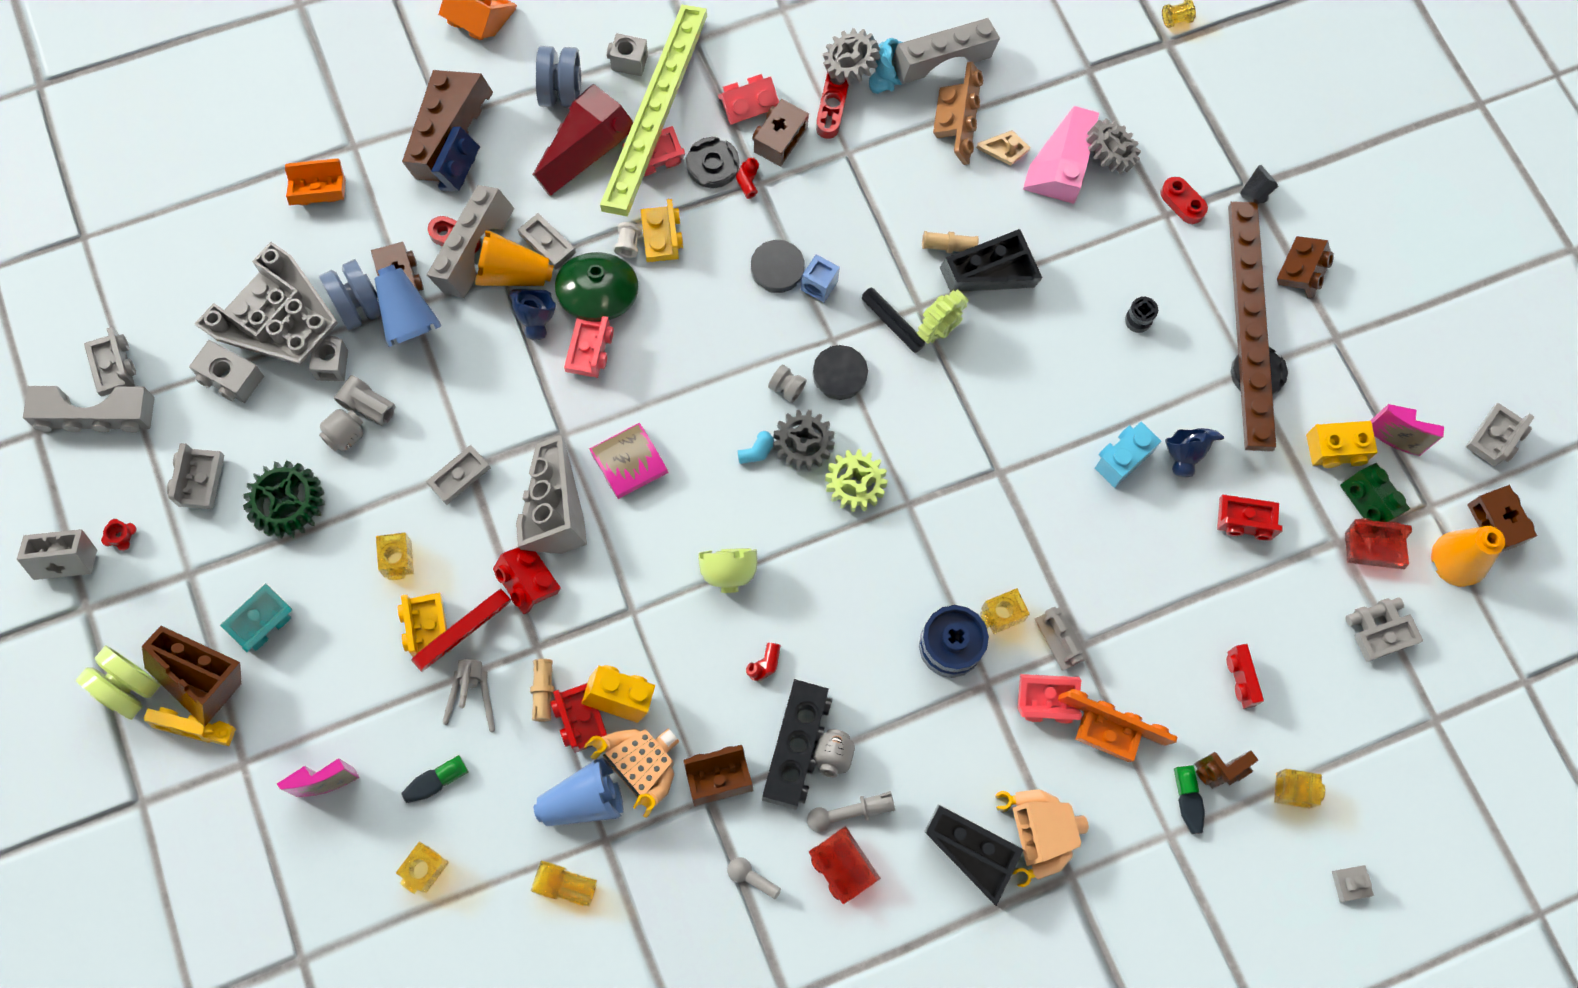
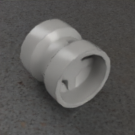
(786, 382)

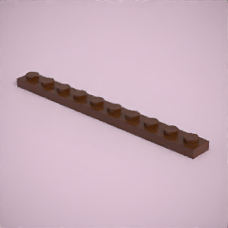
(1251, 327)

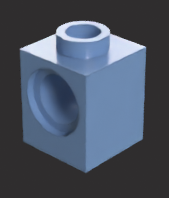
(820, 278)

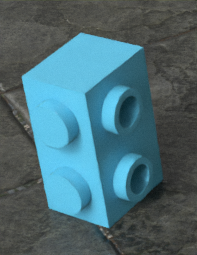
(1123, 458)

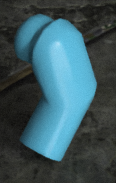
(759, 450)

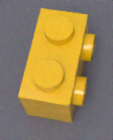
(1341, 444)
(618, 693)

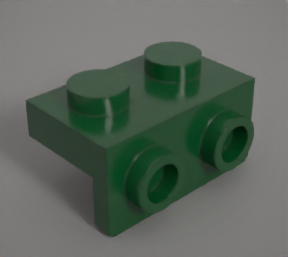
(1375, 494)

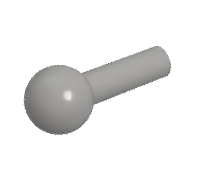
(741, 871)

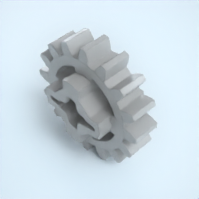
(851, 56)
(1113, 146)

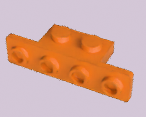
(1112, 730)

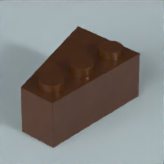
(191, 672)

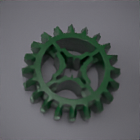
(290, 479)

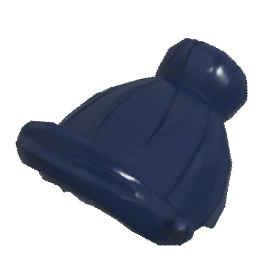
(533, 310)
(1190, 447)

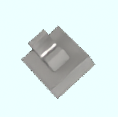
(1352, 883)

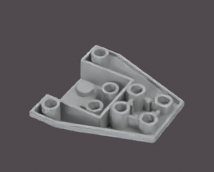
(274, 313)

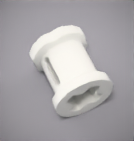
(627, 239)

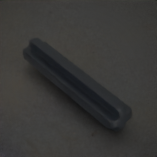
(893, 319)

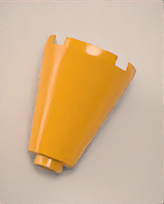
(510, 264)
(1467, 554)

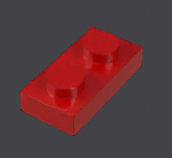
(1247, 685)

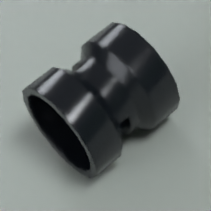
(1136, 318)

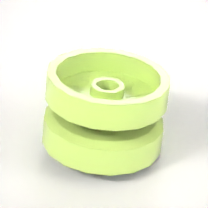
(115, 687)

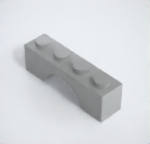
(919, 56)
(454, 265)
(123, 409)

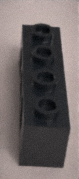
(777, 789)

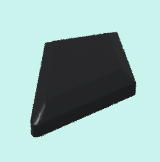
(1259, 186)

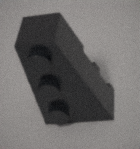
(993, 266)
(976, 851)

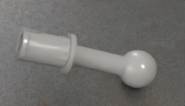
(820, 819)

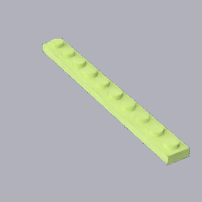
(653, 111)

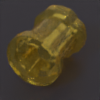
(1178, 13)

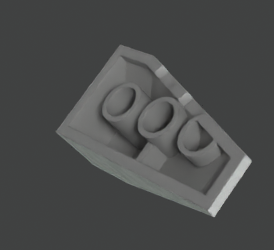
(552, 508)

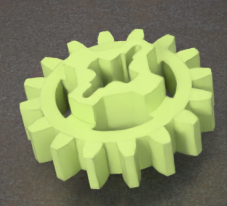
(942, 316)
(867, 476)

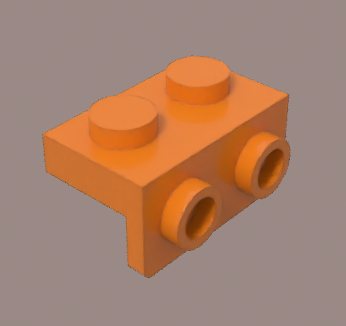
(315, 182)

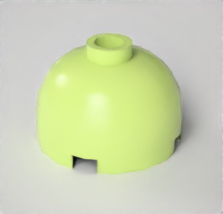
(728, 567)

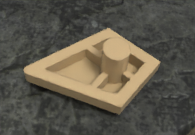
(1005, 147)

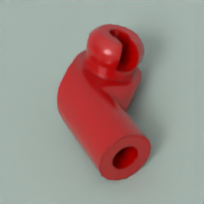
(746, 175)
(765, 666)

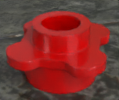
(110, 534)

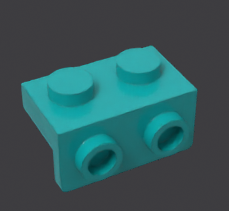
(256, 618)

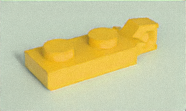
(168, 721)

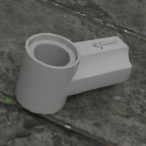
(359, 397)

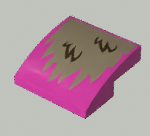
(1402, 431)
(628, 460)
(310, 783)

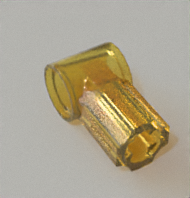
(556, 882)

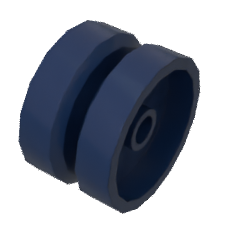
(963, 655)

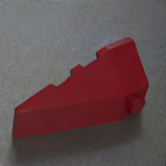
(588, 132)

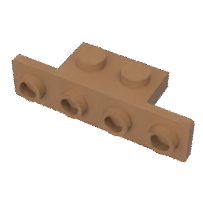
(957, 112)

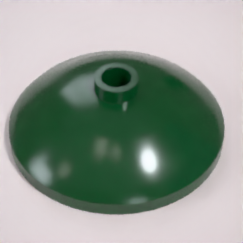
(596, 296)

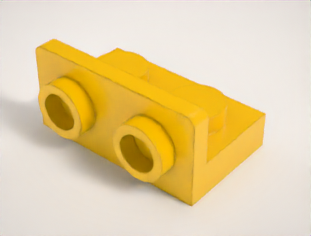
(660, 233)

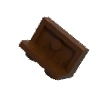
(1306, 265)
(1215, 772)
(718, 775)

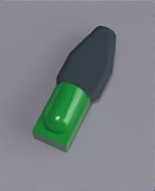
(434, 780)
(1190, 800)

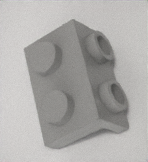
(110, 363)
(1499, 434)
(195, 477)

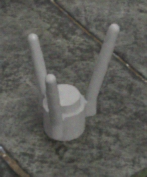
(467, 676)

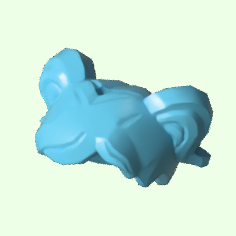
(885, 76)

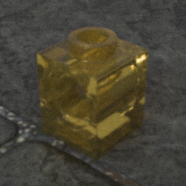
(391, 544)
(1013, 603)
(1299, 788)
(435, 864)

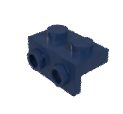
(455, 160)

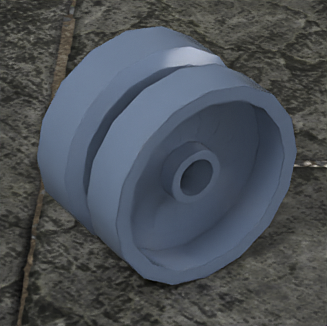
(557, 76)
(351, 295)

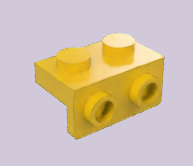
(423, 621)

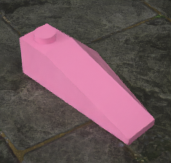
(1063, 159)

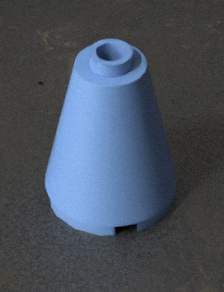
(402, 307)
(581, 797)

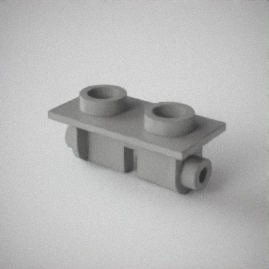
(1061, 638)

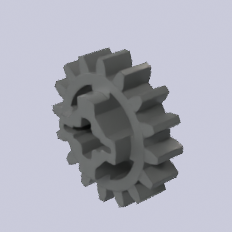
(814, 442)

